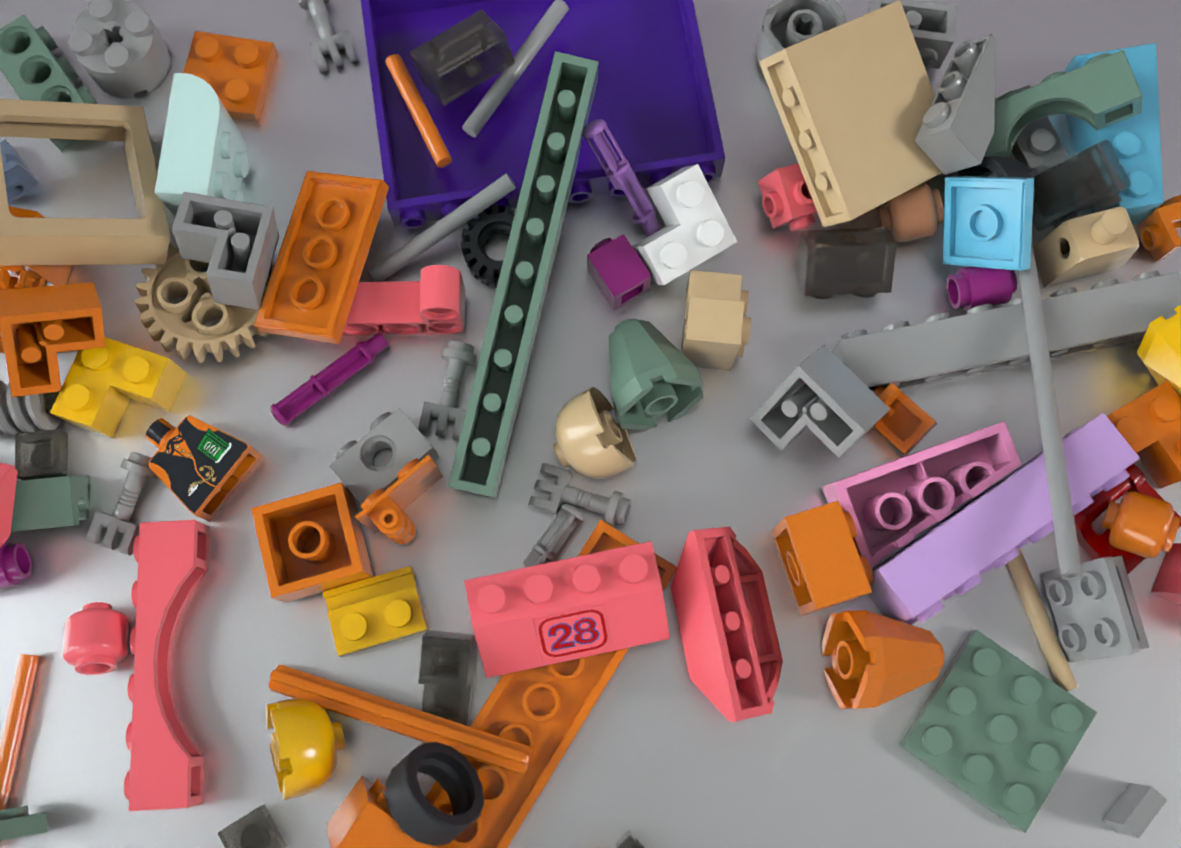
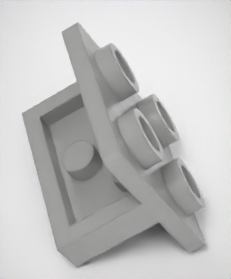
(1096, 612)

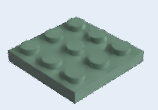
(998, 730)

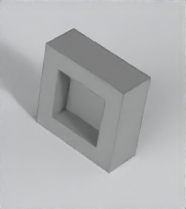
(1134, 810)

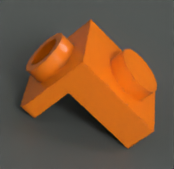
(1159, 229)
(905, 421)

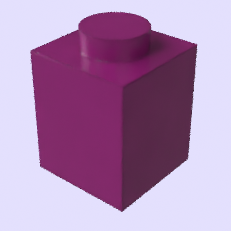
(618, 271)

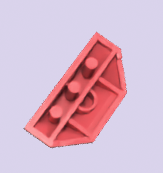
(727, 624)

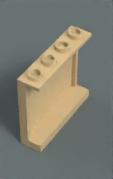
(854, 112)

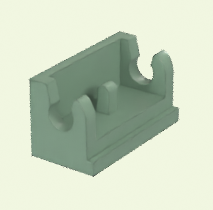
(50, 502)

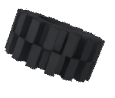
(476, 238)

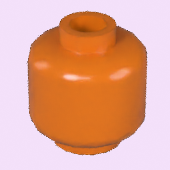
(1141, 524)

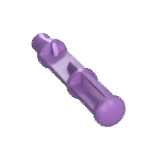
(622, 175)

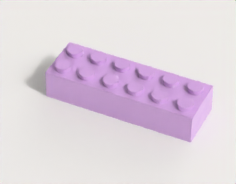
(996, 525)

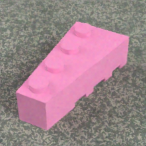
(921, 488)

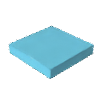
(988, 222)

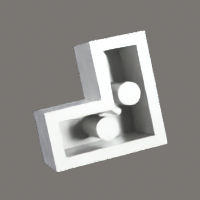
(692, 230)

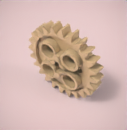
(168, 321)

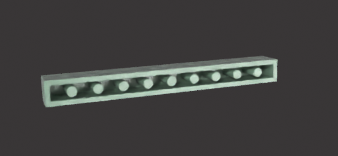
(524, 276)

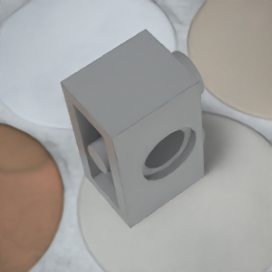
(388, 431)

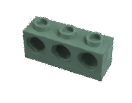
(35, 70)

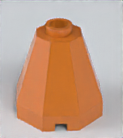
(877, 658)

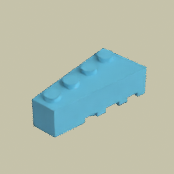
(1133, 139)

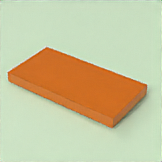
(322, 257)

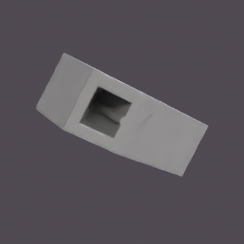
(963, 109)

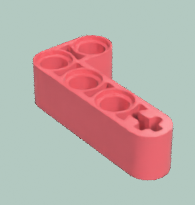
(410, 307)

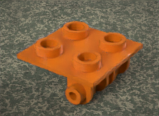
(384, 509)

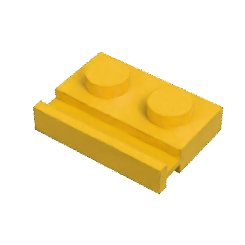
(375, 611)

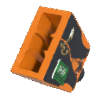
(199, 463)

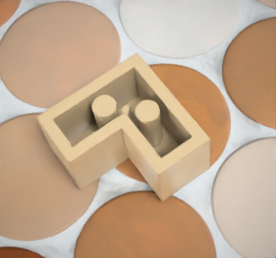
(714, 319)

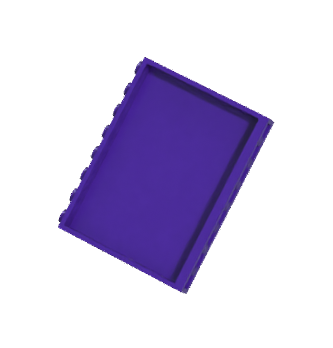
(647, 90)

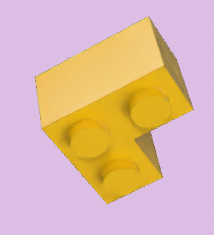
(106, 381)

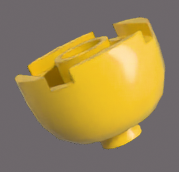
(302, 745)

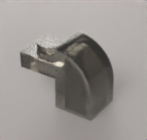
(448, 674)

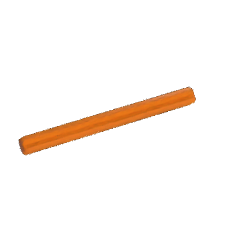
(401, 719)

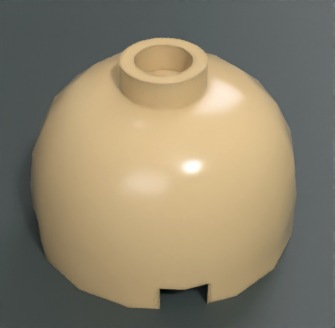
(591, 437)

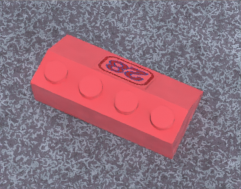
(567, 609)

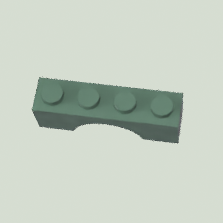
(1097, 93)

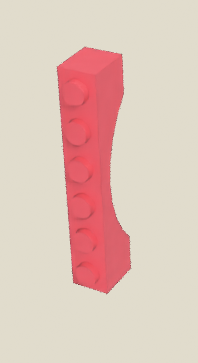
(164, 759)

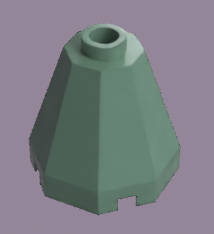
(649, 376)

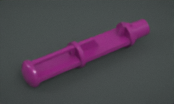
(328, 379)

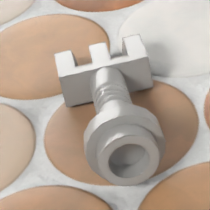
(329, 41)
(459, 355)
(615, 508)
(119, 521)

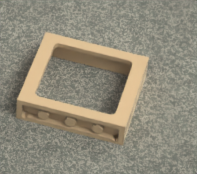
(85, 239)

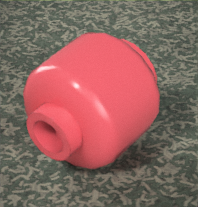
(95, 639)

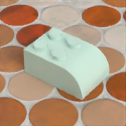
(199, 146)

